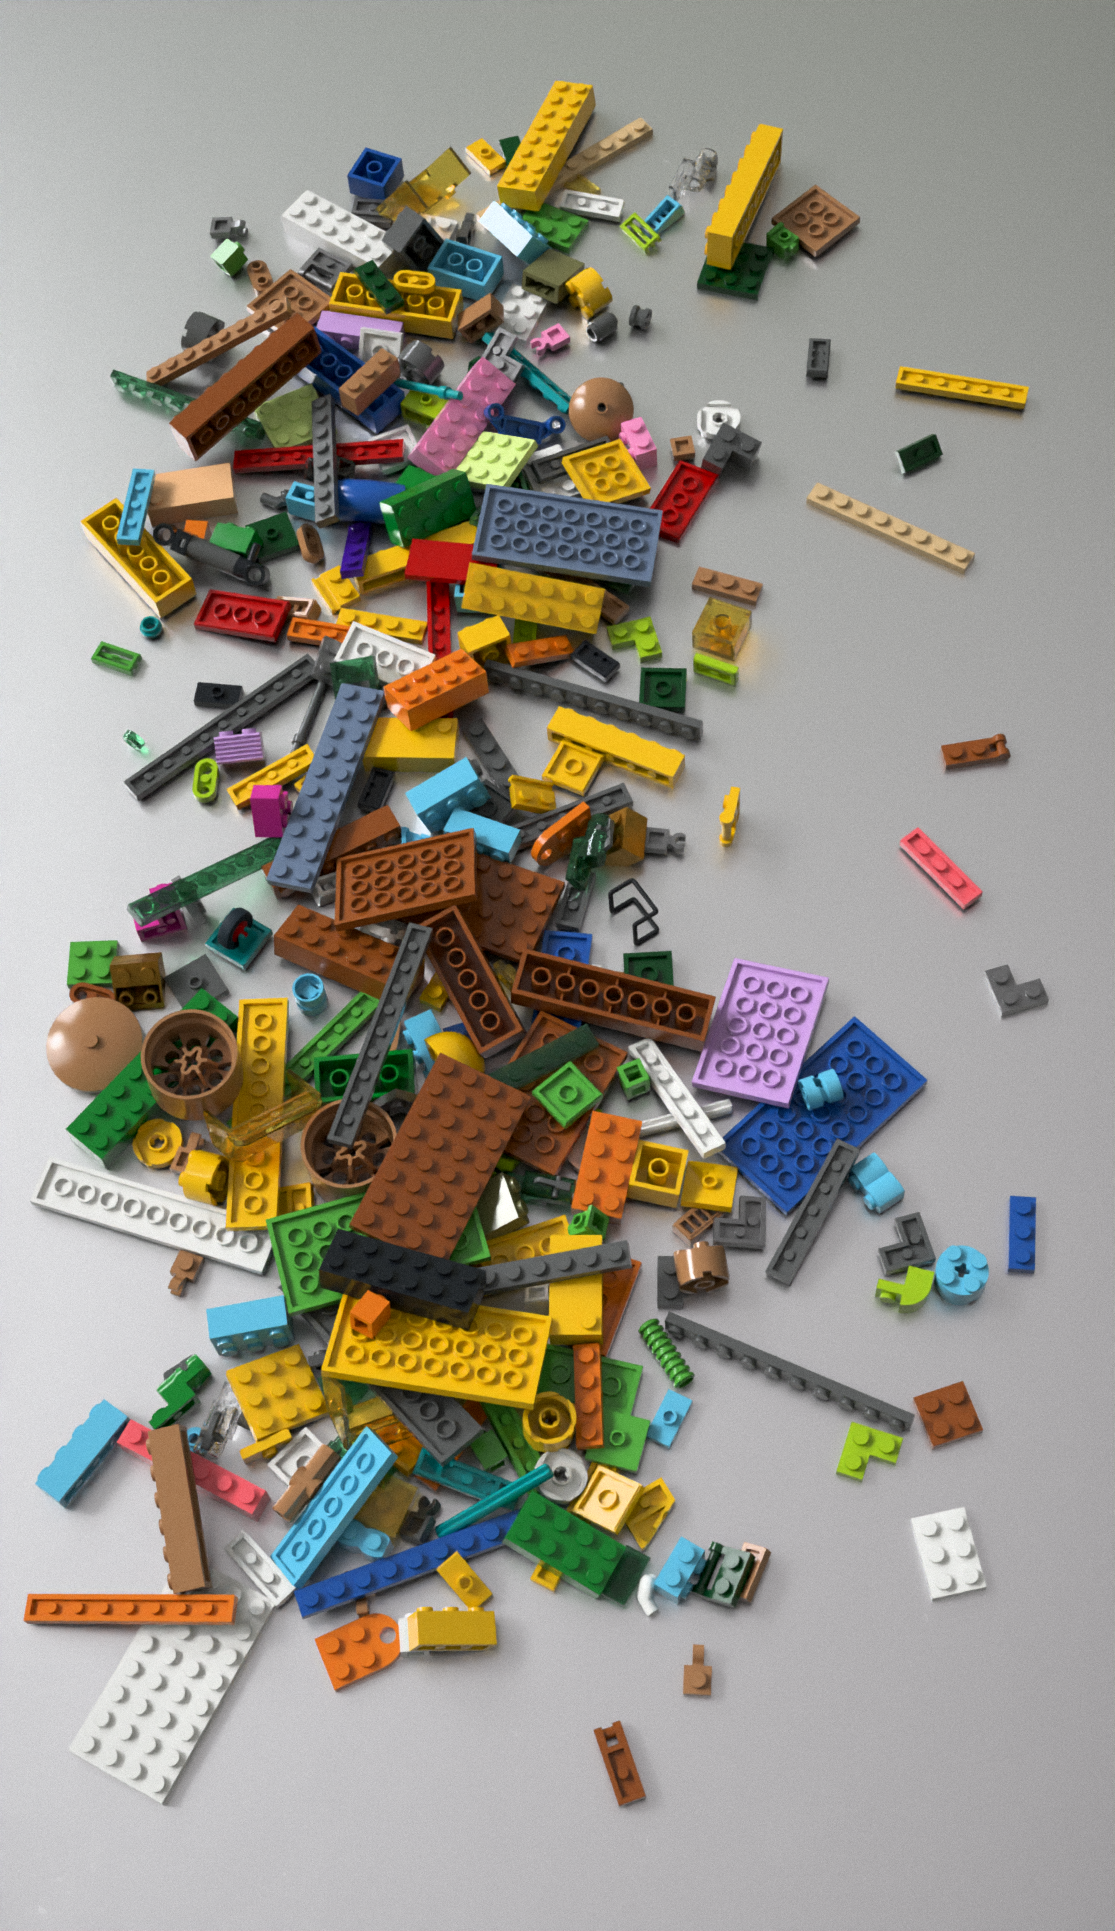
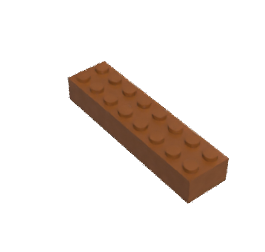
(245, 387)
(612, 999)

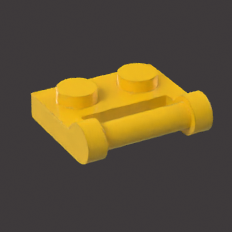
(729, 817)

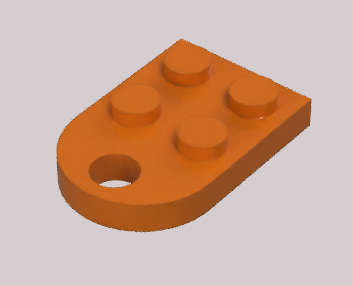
(559, 837)
(357, 1649)

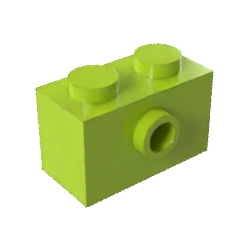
(421, 407)

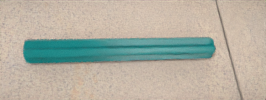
(495, 1501)

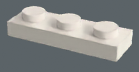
(592, 205)
(260, 1568)

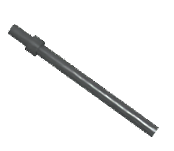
(300, 738)

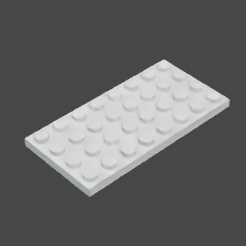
(169, 1693)

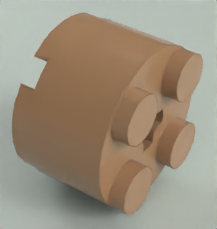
(701, 1268)

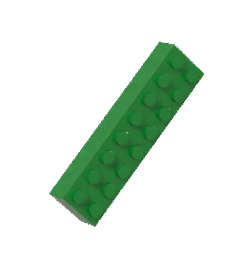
(127, 1102)

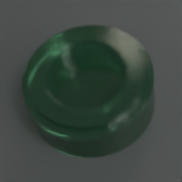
(133, 740)

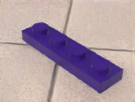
(356, 550)

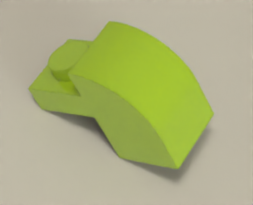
(912, 1294)

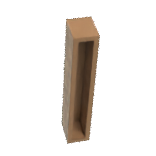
(179, 1509)

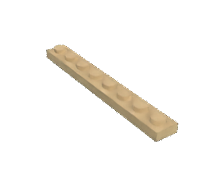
(890, 528)

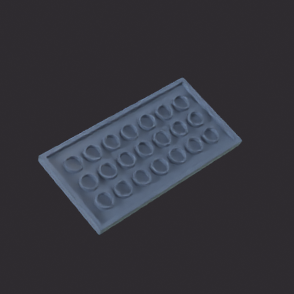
(567, 535)

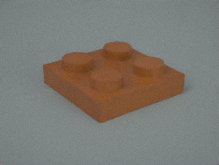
(947, 1415)

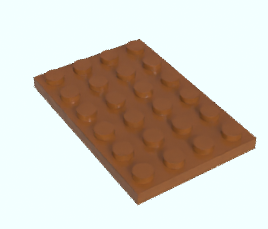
(406, 879)
(509, 909)
(538, 1135)

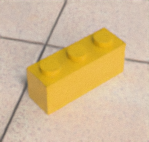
(451, 1629)

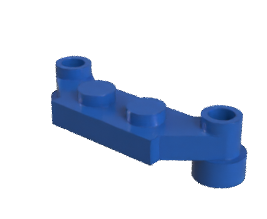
(523, 427)

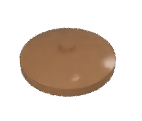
(93, 1043)

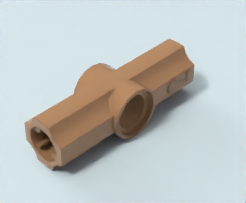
(306, 1483)

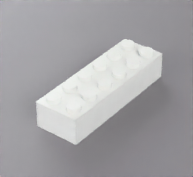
(337, 232)

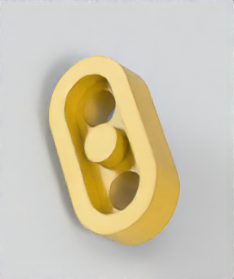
(414, 282)

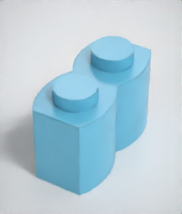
(876, 1183)
(365, 1541)

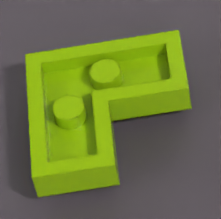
(637, 633)
(863, 1444)

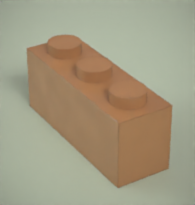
(369, 381)

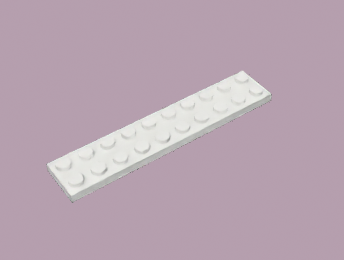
(149, 1214)

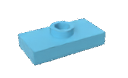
(669, 1418)

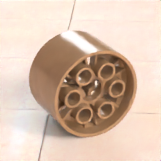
(193, 1029)
(375, 1126)

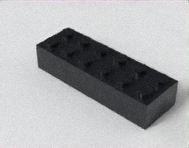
(405, 1277)

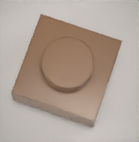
(682, 448)

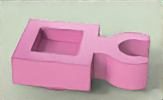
(552, 338)

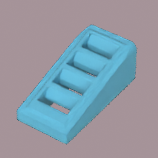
(663, 208)

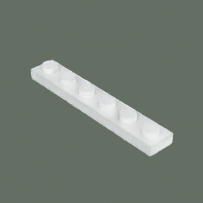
(678, 1098)

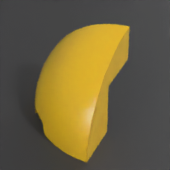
(457, 1047)

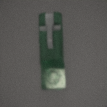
(590, 850)
(544, 1188)

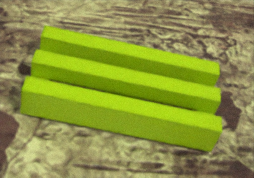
(649, 242)
(715, 669)

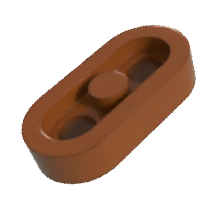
(90, 990)

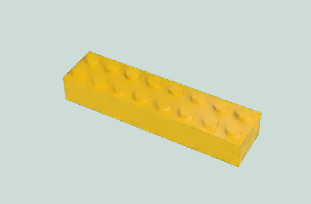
(546, 145)
(743, 196)

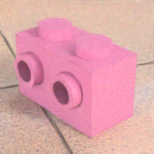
(639, 443)

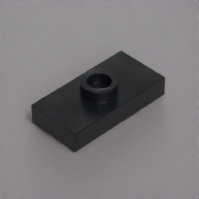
(595, 661)
(217, 695)
(376, 789)

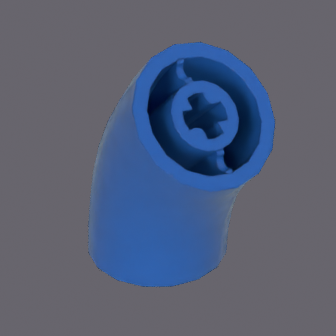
(361, 499)

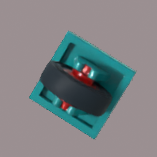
(239, 937)

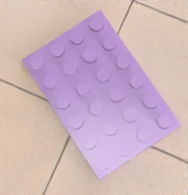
(761, 1032)

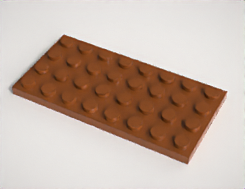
(440, 1159)

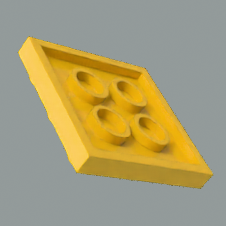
(606, 473)
(277, 1392)

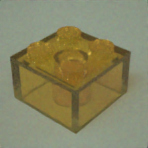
(721, 629)
(388, 1505)

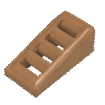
(310, 608)
(691, 1238)

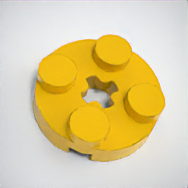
(144, 1140)

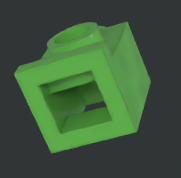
(783, 241)
(633, 1079)
(586, 1222)

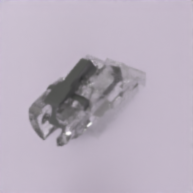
(694, 173)
(219, 1424)

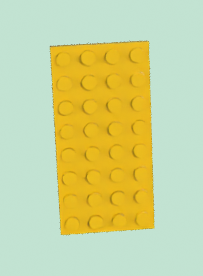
(490, 1363)

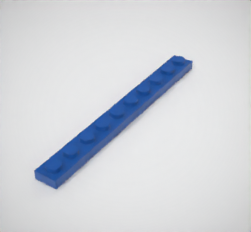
(402, 1566)

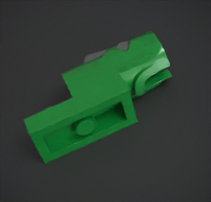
(178, 1391)

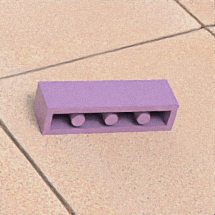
(346, 327)

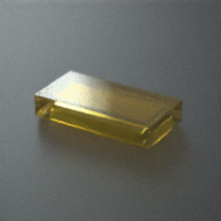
(582, 184)

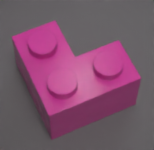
(270, 810)
(163, 926)

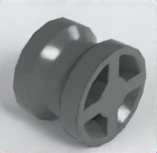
(640, 317)

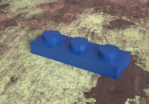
(1021, 1234)

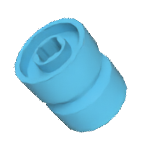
(310, 994)
(820, 1089)

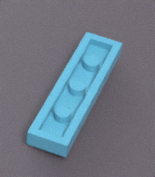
(136, 507)

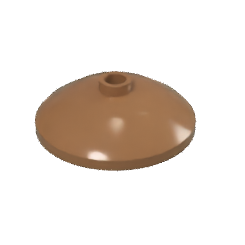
(591, 422)

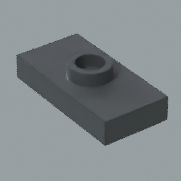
(818, 357)

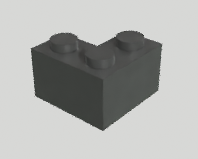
(730, 446)

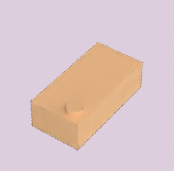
(193, 494)

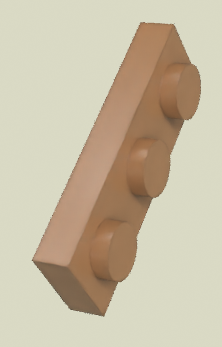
(727, 586)

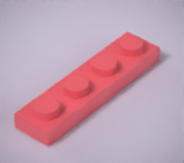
(941, 868)

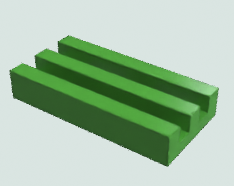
(114, 661)

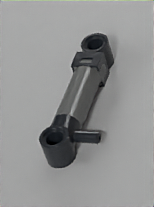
(213, 555)

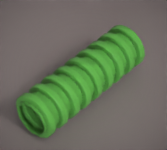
(666, 1353)

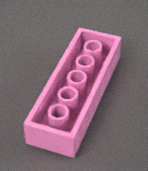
(461, 420)

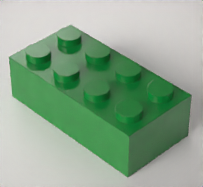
(428, 507)
(334, 1072)
(564, 1545)

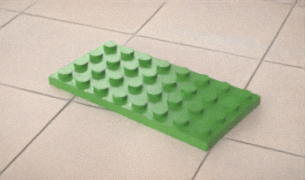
(305, 1236)

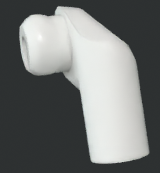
(644, 1593)

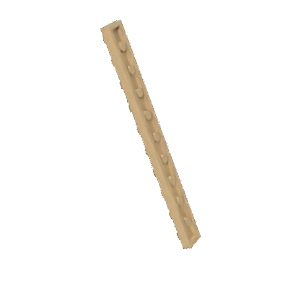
(597, 155)

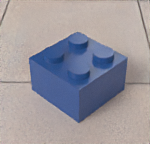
(375, 175)

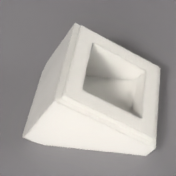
(537, 1299)

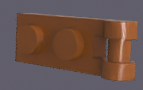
(975, 752)
(620, 1765)

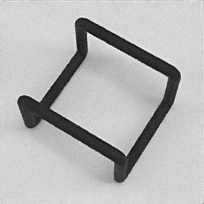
(636, 941)

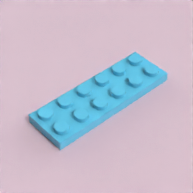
(333, 1507)

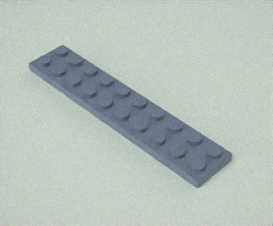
(326, 788)

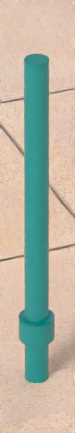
(442, 392)

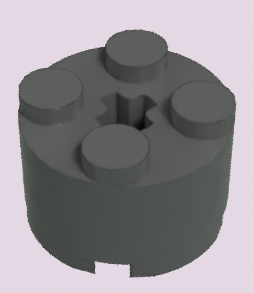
(200, 327)
(419, 363)

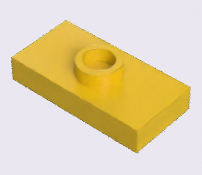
(485, 156)
(266, 1447)
(464, 1580)

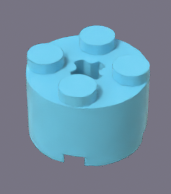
(964, 1261)

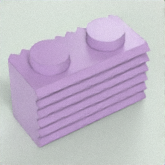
(239, 747)

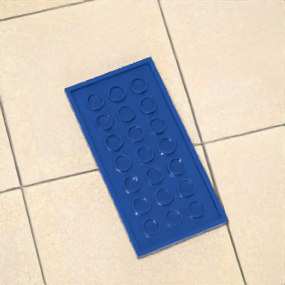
(786, 1147)

